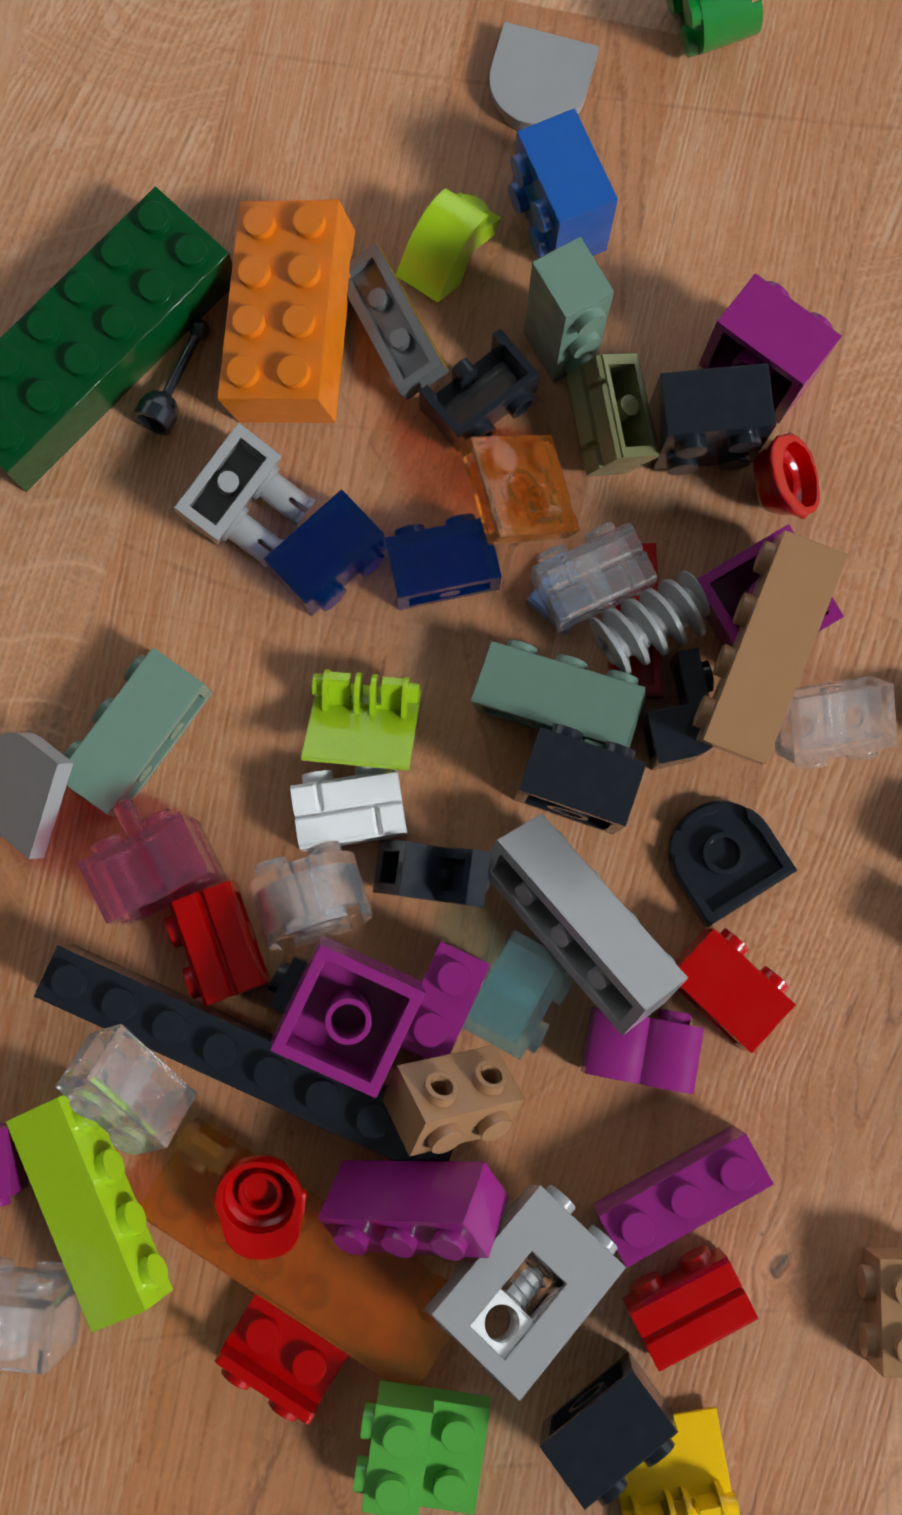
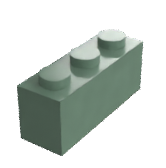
(567, 308)
(547, 691)
(135, 731)

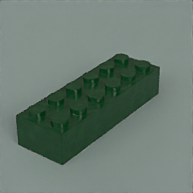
(103, 331)

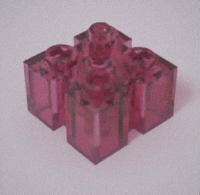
(155, 865)

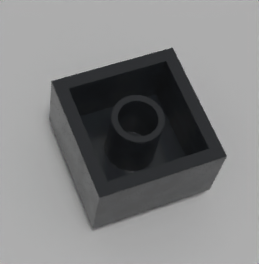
(711, 417)
(581, 779)
(608, 1432)

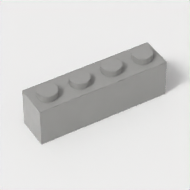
(583, 923)

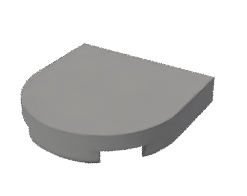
(539, 75)
(30, 791)

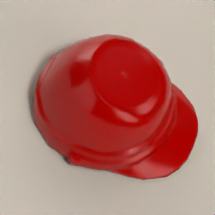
(787, 477)
(260, 1207)

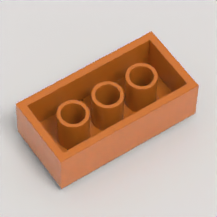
(287, 311)

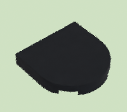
(725, 858)

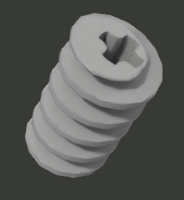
(652, 621)

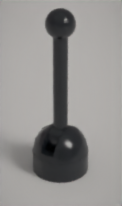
(157, 408)

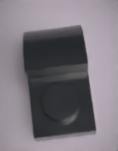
(670, 730)
(432, 872)

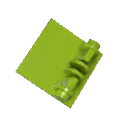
(361, 721)

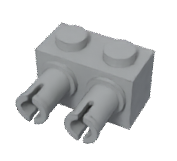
(234, 475)

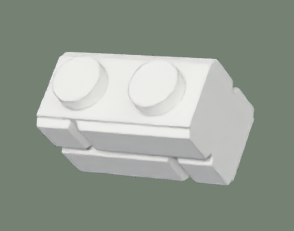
(348, 807)

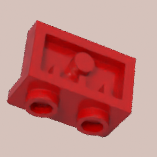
(279, 1360)

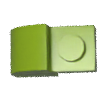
(445, 243)

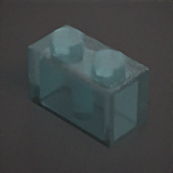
(517, 996)

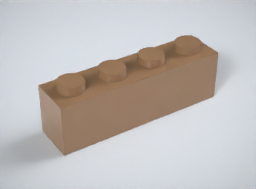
(770, 646)

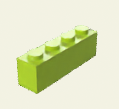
(90, 1213)

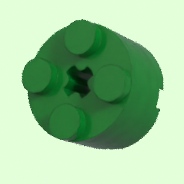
(716, 23)

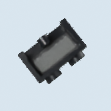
(482, 393)

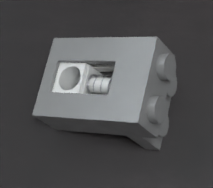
(568, 1253)

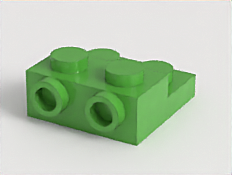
(422, 1450)

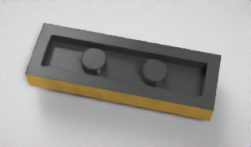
(393, 323)

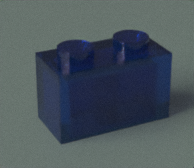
(327, 554)
(442, 562)

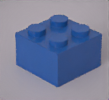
(561, 185)

